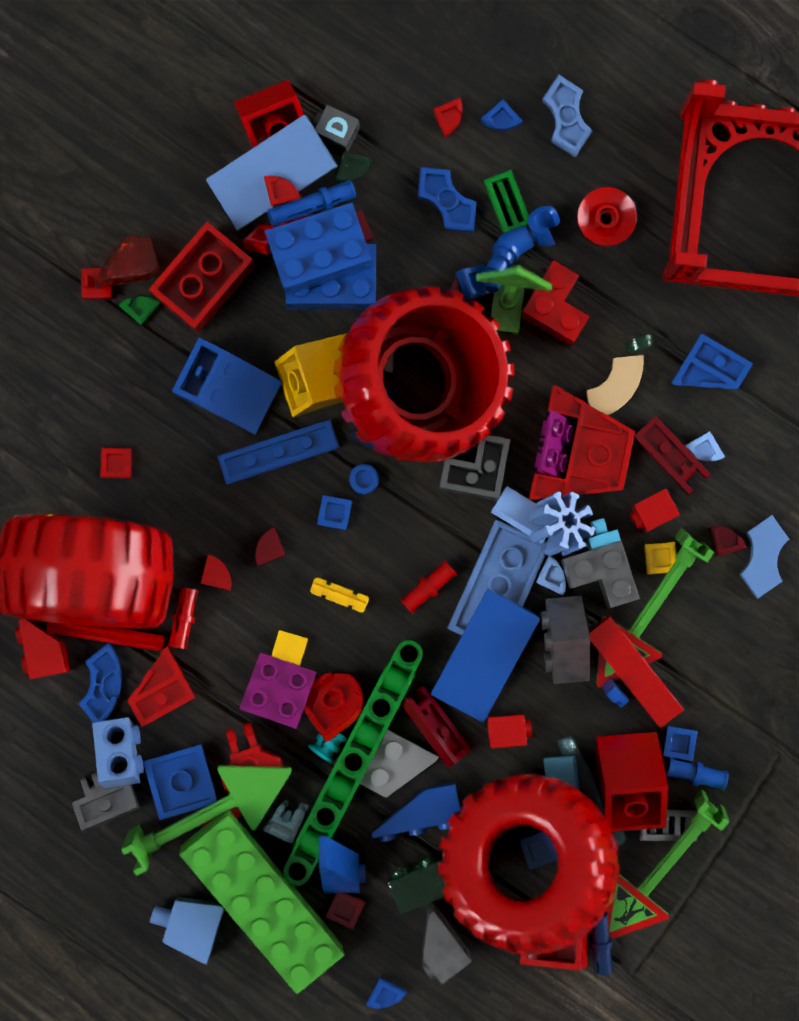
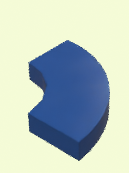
(104, 684)

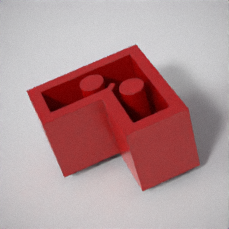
(551, 312)

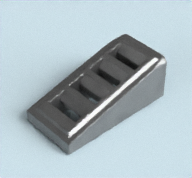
(650, 834)

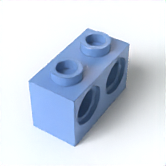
(110, 754)

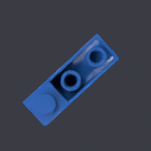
(426, 809)

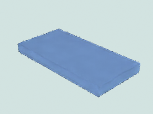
(291, 153)
(504, 566)

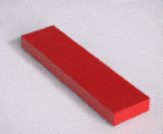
(635, 671)

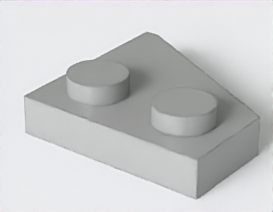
(395, 764)

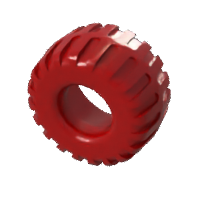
(469, 356)
(85, 571)
(584, 874)

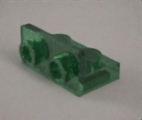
(418, 885)

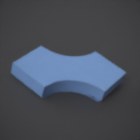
(570, 128)
(766, 542)

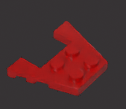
(597, 453)

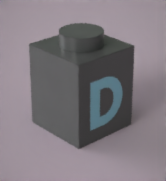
(336, 128)

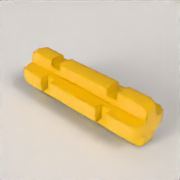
(339, 594)

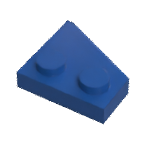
(712, 366)

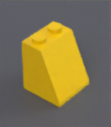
(309, 375)

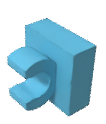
(601, 535)

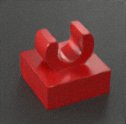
(88, 289)

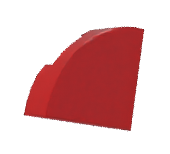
(448, 116)
(280, 190)
(216, 574)

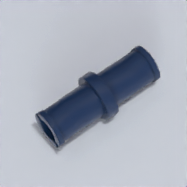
(600, 944)

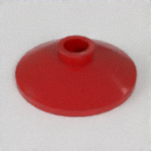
(612, 203)

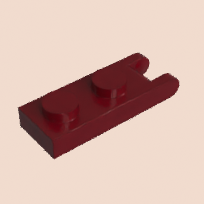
(670, 453)
(436, 727)

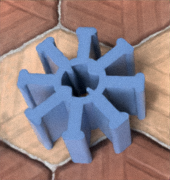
(561, 524)

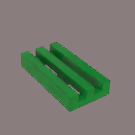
(496, 206)

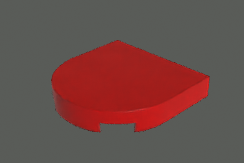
(334, 703)

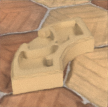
(619, 385)

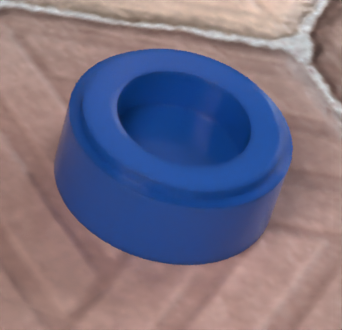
(364, 479)

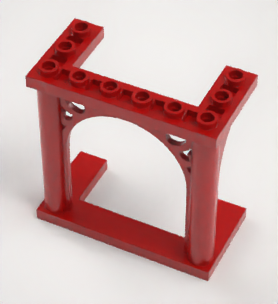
(700, 112)

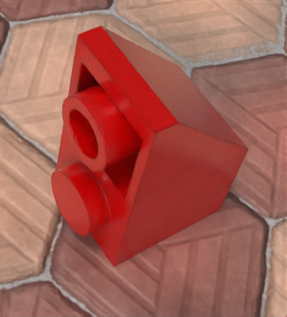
(43, 651)

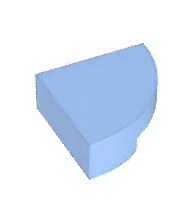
(705, 448)
(552, 576)

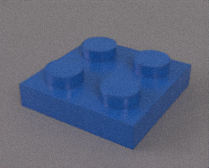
(180, 781)

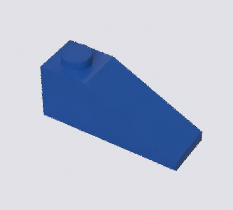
(339, 868)

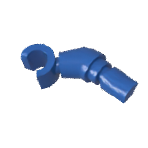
(519, 240)

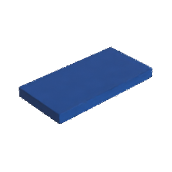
(485, 655)

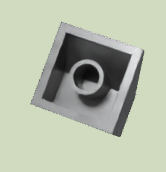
(442, 948)

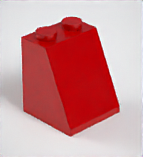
(632, 781)

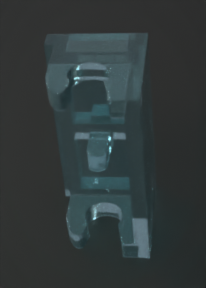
(283, 824)

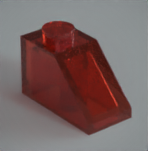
(129, 263)

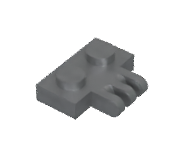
(103, 804)

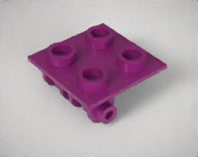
(557, 434)
(278, 690)

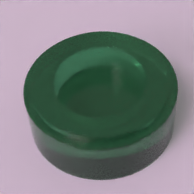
(640, 343)

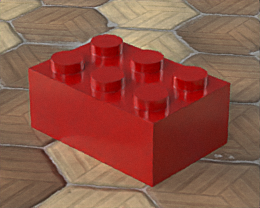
(202, 277)

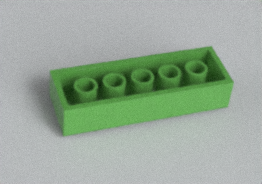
(262, 901)

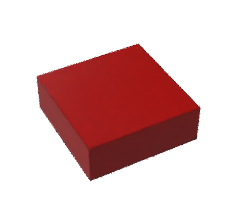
(116, 463)

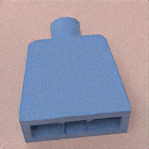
(190, 926)

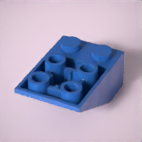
(226, 386)

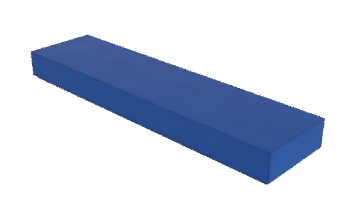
(278, 452)

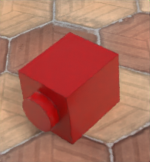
(654, 511)
(508, 730)

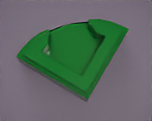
(140, 308)

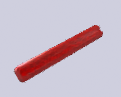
(109, 635)

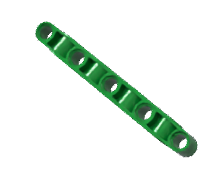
(344, 781)

